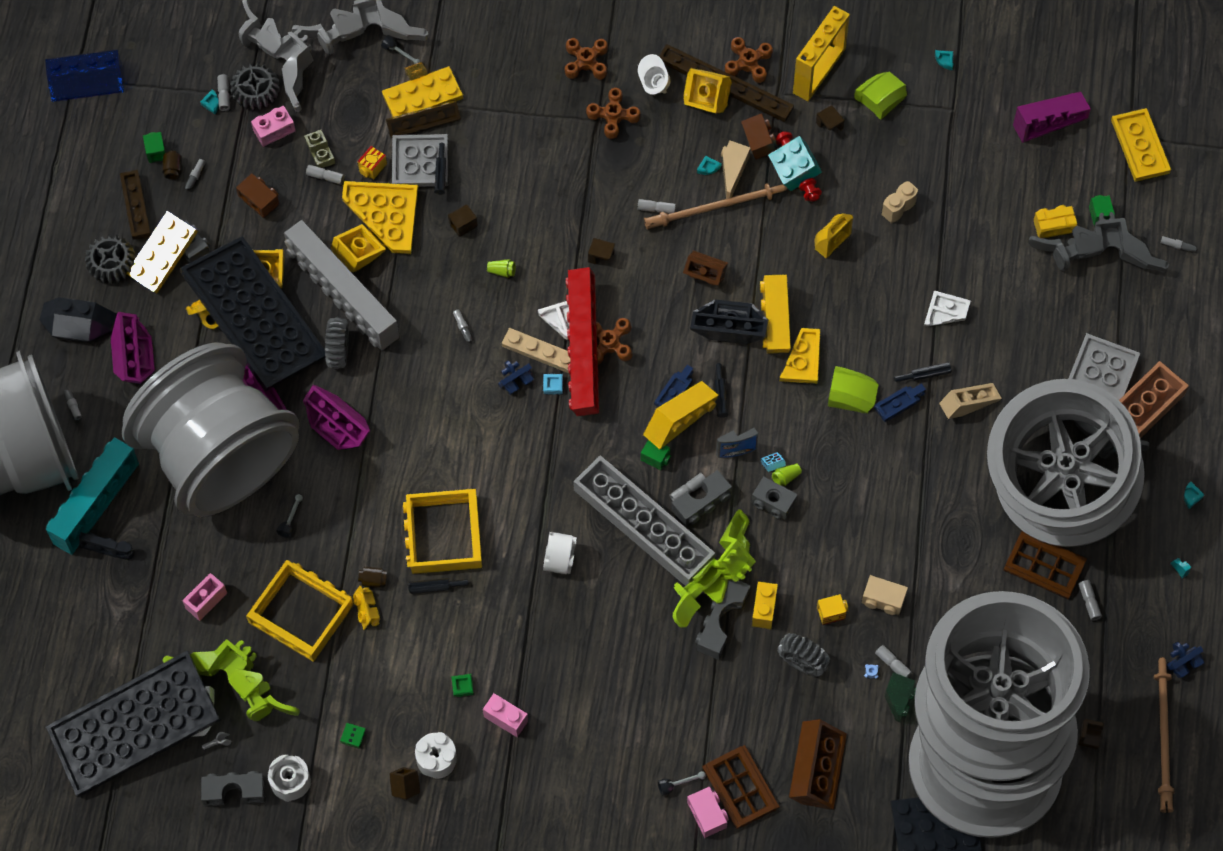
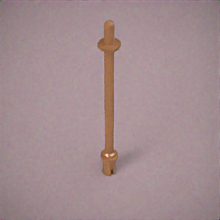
(664, 219)
(1166, 791)

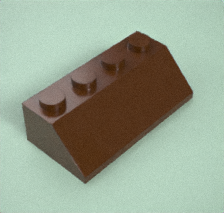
(817, 764)

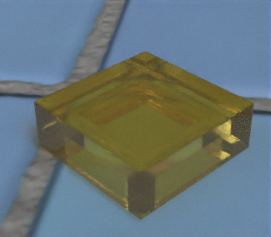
(416, 71)

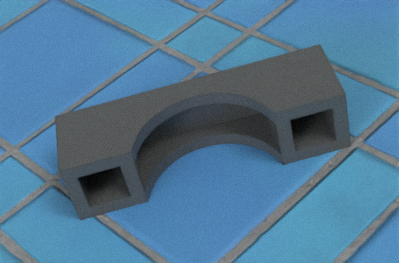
(713, 638)

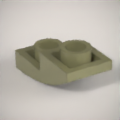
(319, 149)

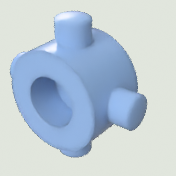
(871, 671)

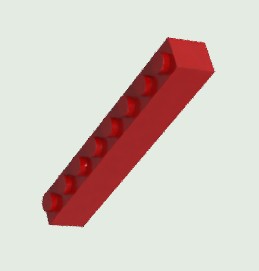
(583, 342)

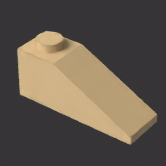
(734, 161)
(969, 399)

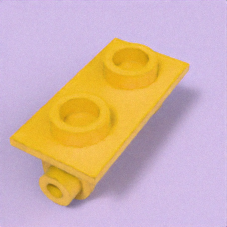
(363, 599)

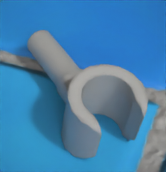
(219, 740)

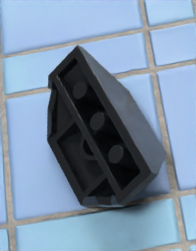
(77, 319)
(729, 322)

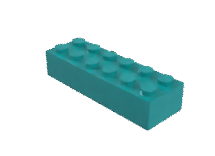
(92, 495)

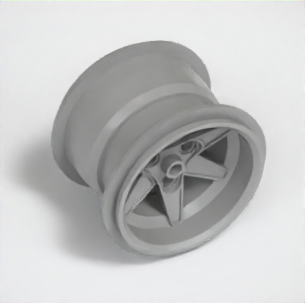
(1050, 404)
(210, 429)
(30, 435)
(987, 742)
(978, 804)

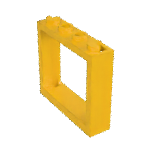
(820, 54)
(441, 498)
(310, 578)

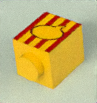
(372, 163)
(832, 609)

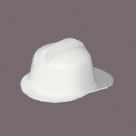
(653, 74)

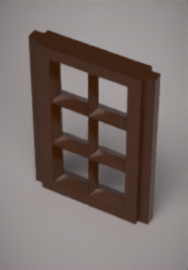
(1046, 583)
(757, 779)

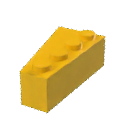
(777, 312)
(679, 414)

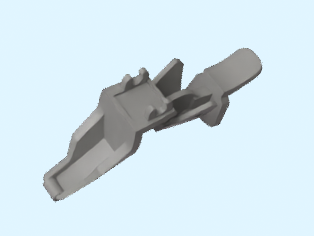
(349, 25)
(289, 47)

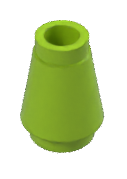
(503, 268)
(786, 474)

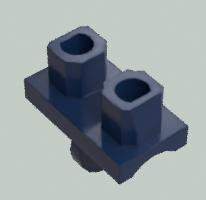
(508, 382)
(1192, 655)

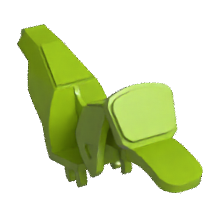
(715, 574)
(246, 683)

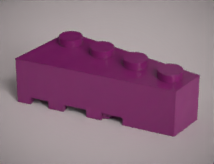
(1050, 115)

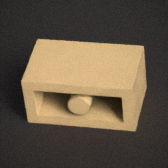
(884, 595)

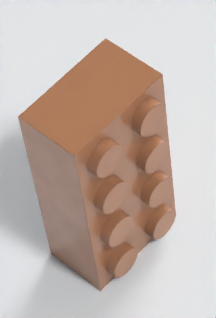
(1153, 397)

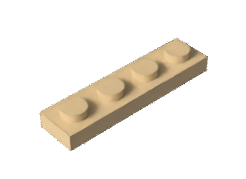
(536, 349)

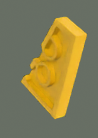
(804, 358)

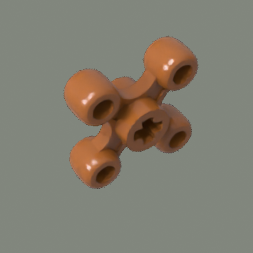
(586, 58)
(749, 59)
(613, 113)
(611, 340)

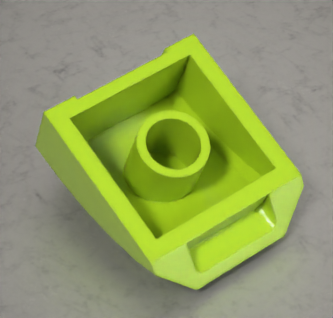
(881, 93)
(852, 391)

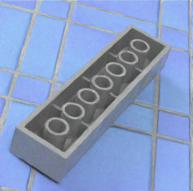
(341, 285)
(643, 520)

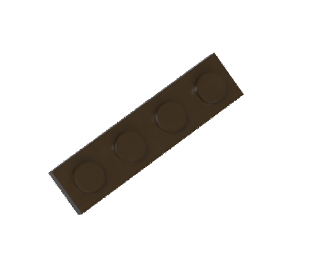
(423, 118)
(135, 204)

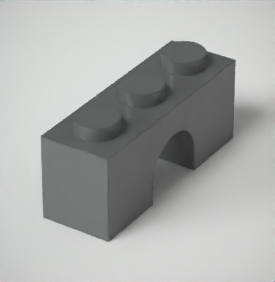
(690, 509)
(215, 787)

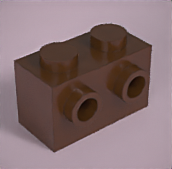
(758, 136)
(258, 195)
(705, 268)

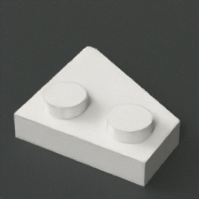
(946, 309)
(556, 317)

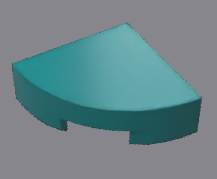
(944, 59)
(211, 102)
(708, 166)
(1192, 495)
(1182, 568)

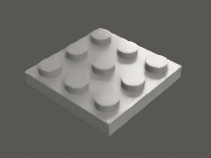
(416, 159)
(1105, 365)

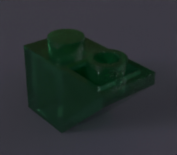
(898, 694)

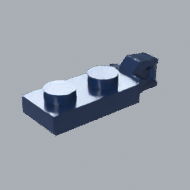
(676, 385)
(899, 402)

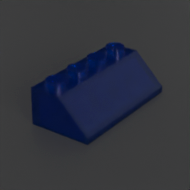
(84, 75)

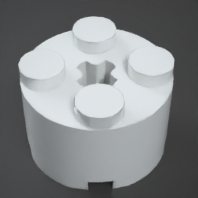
(559, 553)
(437, 744)
(289, 788)

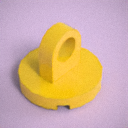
(198, 307)

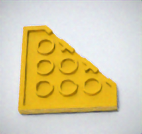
(385, 210)

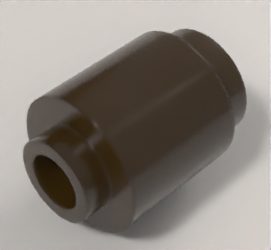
(172, 165)
(372, 577)

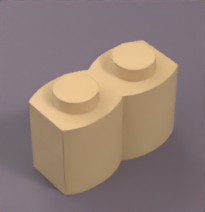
(899, 202)

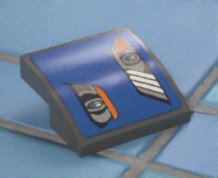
(732, 445)

